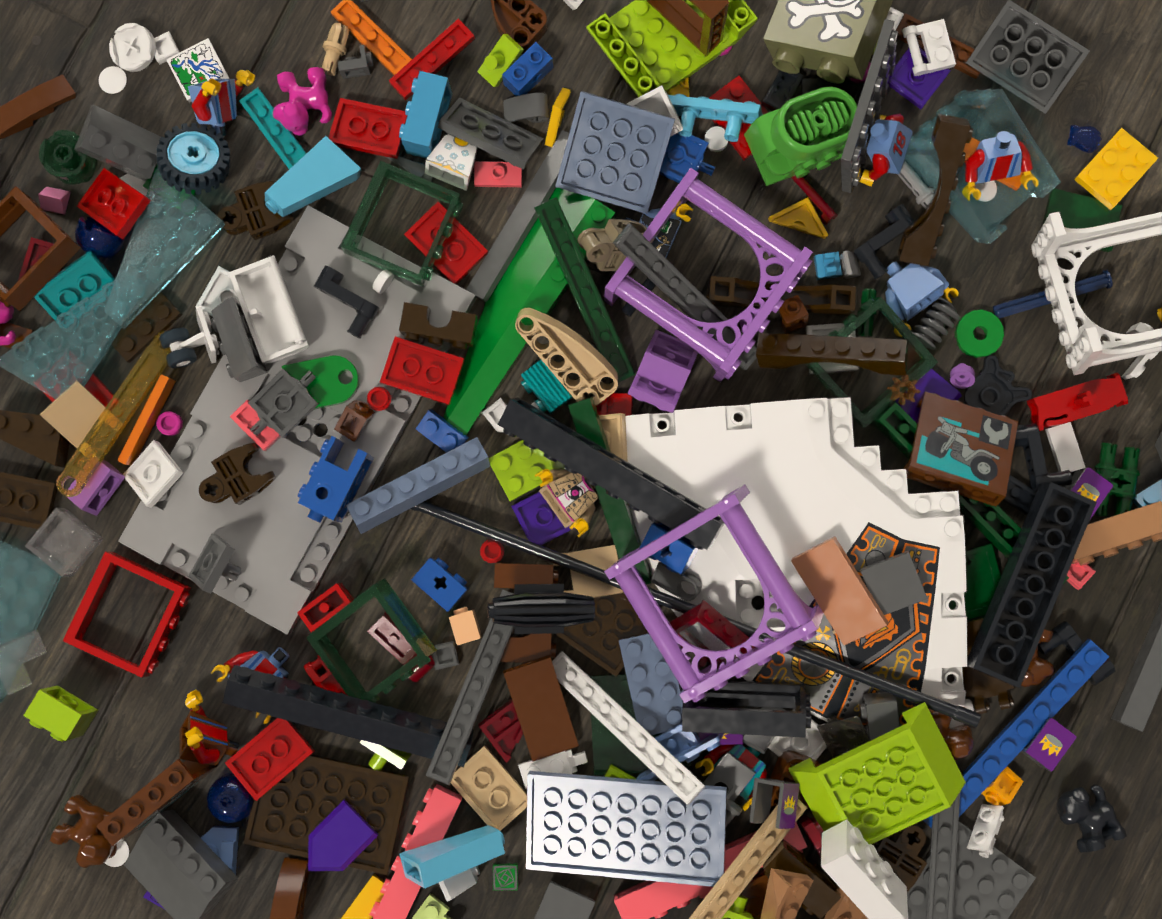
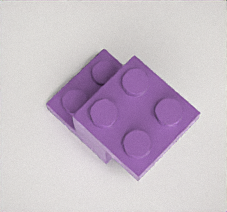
(663, 371)

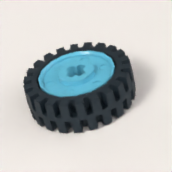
(193, 158)

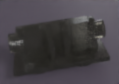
(843, 734)

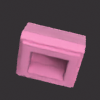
(54, 200)

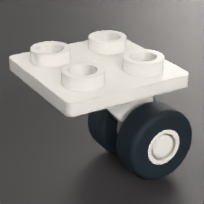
(182, 345)

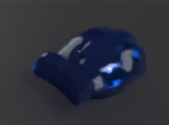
(1084, 138)

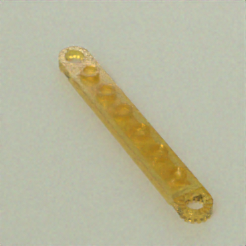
(114, 418)

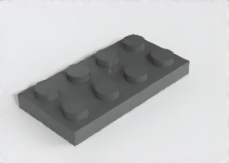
(490, 133)

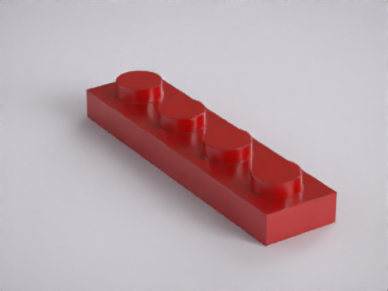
(433, 57)

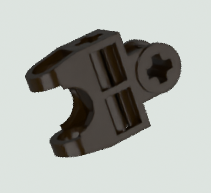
(244, 214)
(234, 478)
(907, 850)

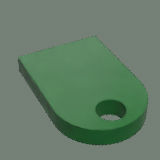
(327, 386)

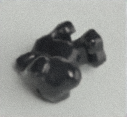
(1095, 822)

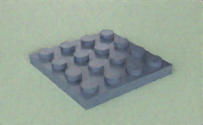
(614, 152)

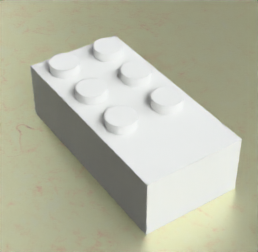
(863, 873)

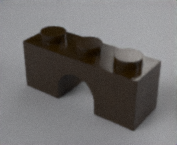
(459, 330)

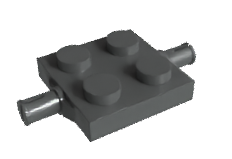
(283, 403)

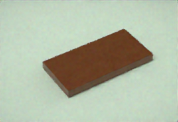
(540, 708)

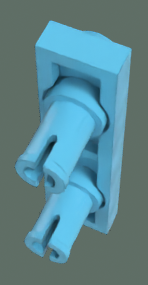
(723, 110)

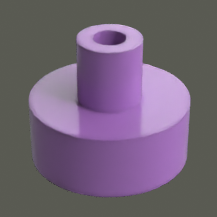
(962, 376)

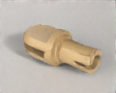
(334, 47)

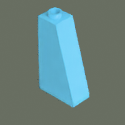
(311, 178)
(452, 855)

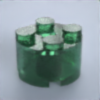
(63, 161)

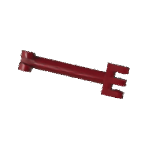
(828, 212)

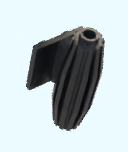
(541, 609)

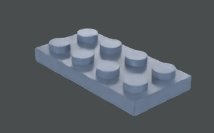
(651, 685)

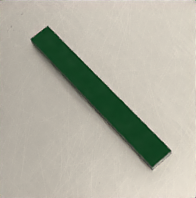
(583, 287)
(615, 510)

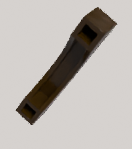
(949, 140)
(816, 299)
(874, 354)

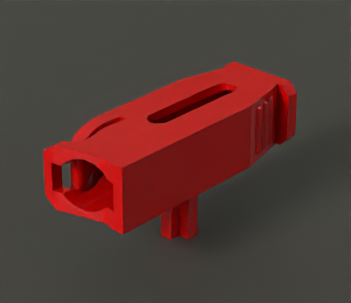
(1077, 401)

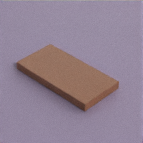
(839, 591)

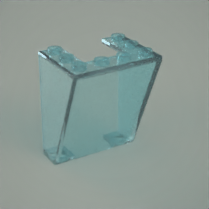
(988, 115)

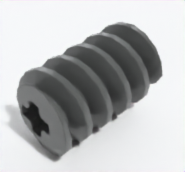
(935, 323)

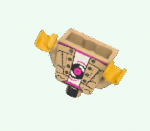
(569, 497)

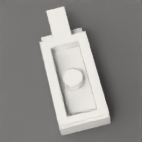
(562, 762)

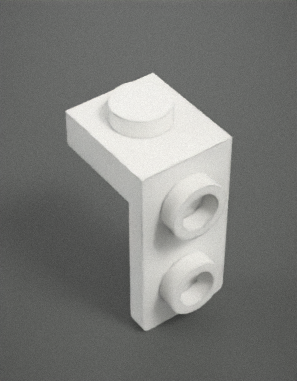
(1137, 366)

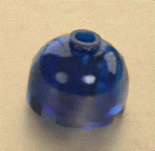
(96, 238)
(236, 806)

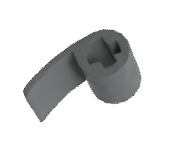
(528, 106)

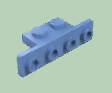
(682, 746)

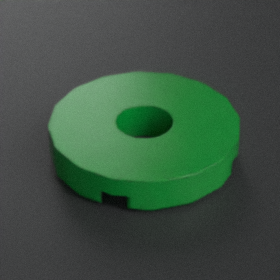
(989, 324)

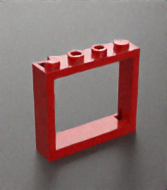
(93, 597)

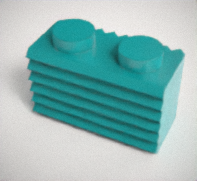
(546, 387)

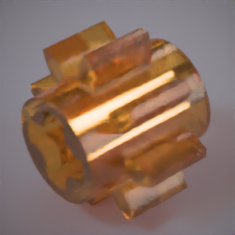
(906, 395)

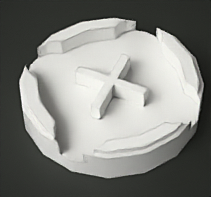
(132, 47)

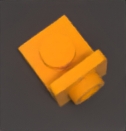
(1003, 788)

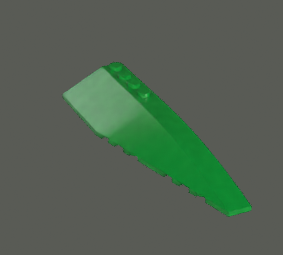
(529, 282)

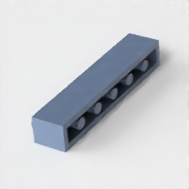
(418, 485)

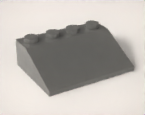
(1027, 56)
(179, 868)

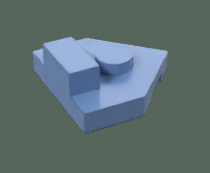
(224, 843)

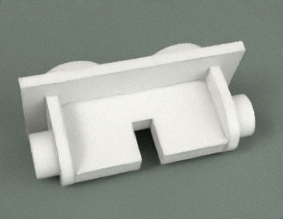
(985, 828)

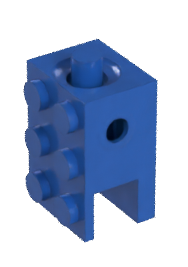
(331, 486)

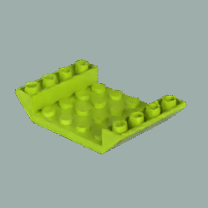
(653, 51)
(884, 781)

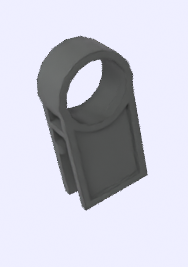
(672, 582)

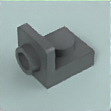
(356, 67)

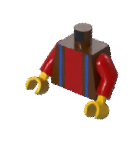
(201, 737)

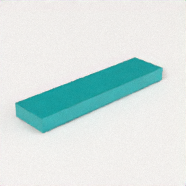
(277, 135)

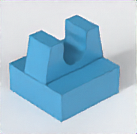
(827, 265)

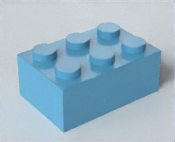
(424, 112)

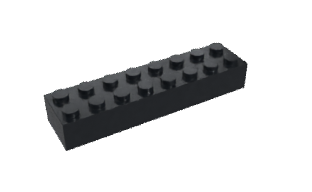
(1030, 583)

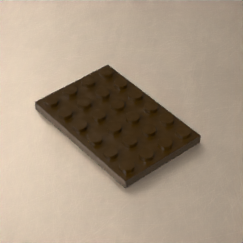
(312, 791)

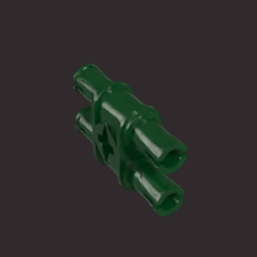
(1126, 476)

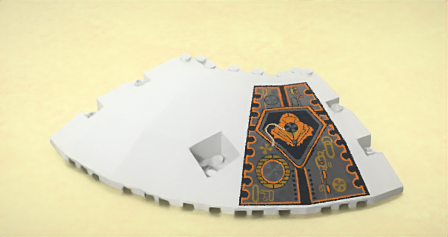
(803, 491)

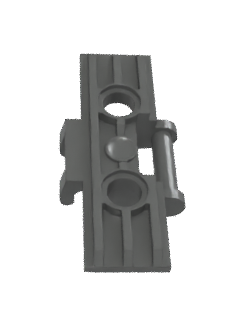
(735, 776)

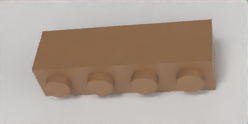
(1120, 532)

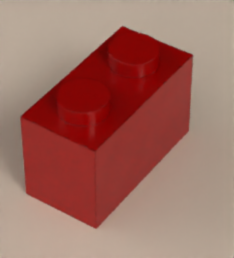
(325, 606)

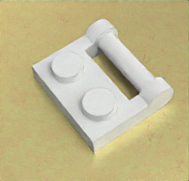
(936, 47)

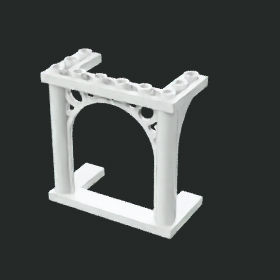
(1056, 242)

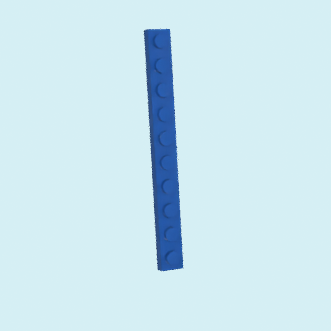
(1029, 722)

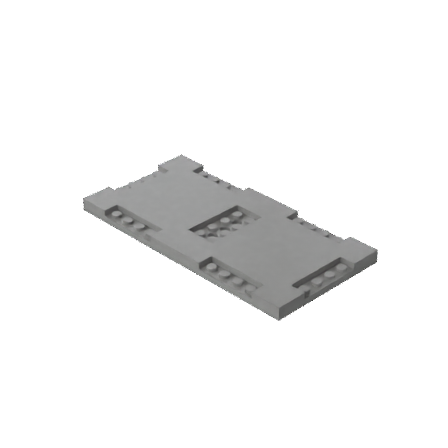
(272, 537)

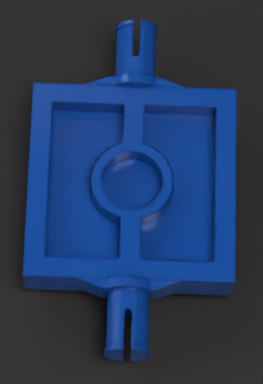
(682, 155)

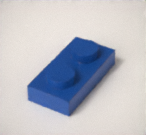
(440, 431)

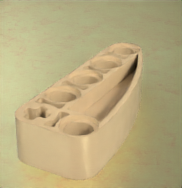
(578, 356)

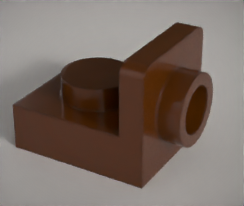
(793, 315)
(354, 419)

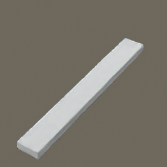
(627, 729)

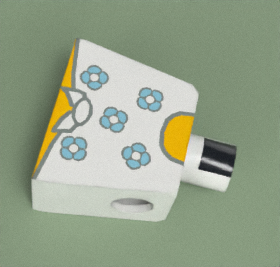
(452, 161)

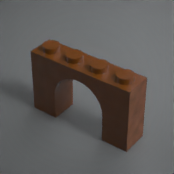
(532, 646)

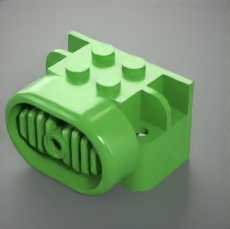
(802, 134)

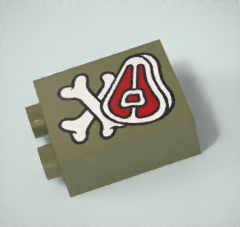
(825, 36)

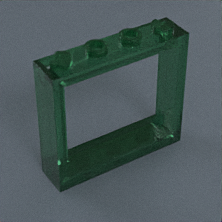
(368, 204)
(918, 370)
(402, 619)

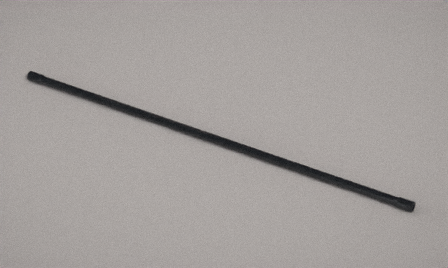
(956, 712)

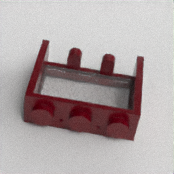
(708, 630)

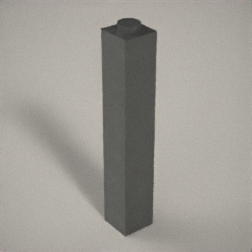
(1144, 680)

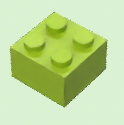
(60, 713)

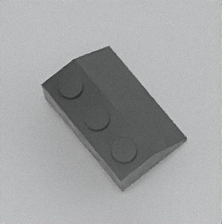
(118, 143)
(237, 341)

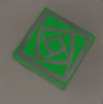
(505, 876)

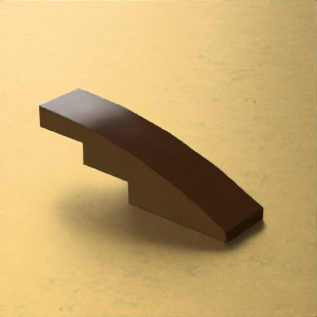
(34, 104)

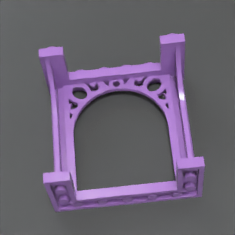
(718, 353)
(798, 617)

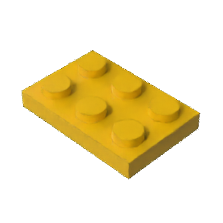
(1116, 169)

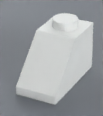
(459, 883)

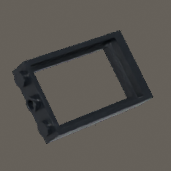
(751, 720)

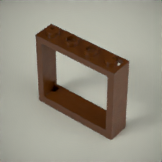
(702, 33)
(49, 264)

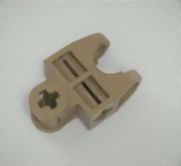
(600, 246)

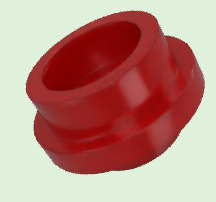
(379, 398)
(492, 551)

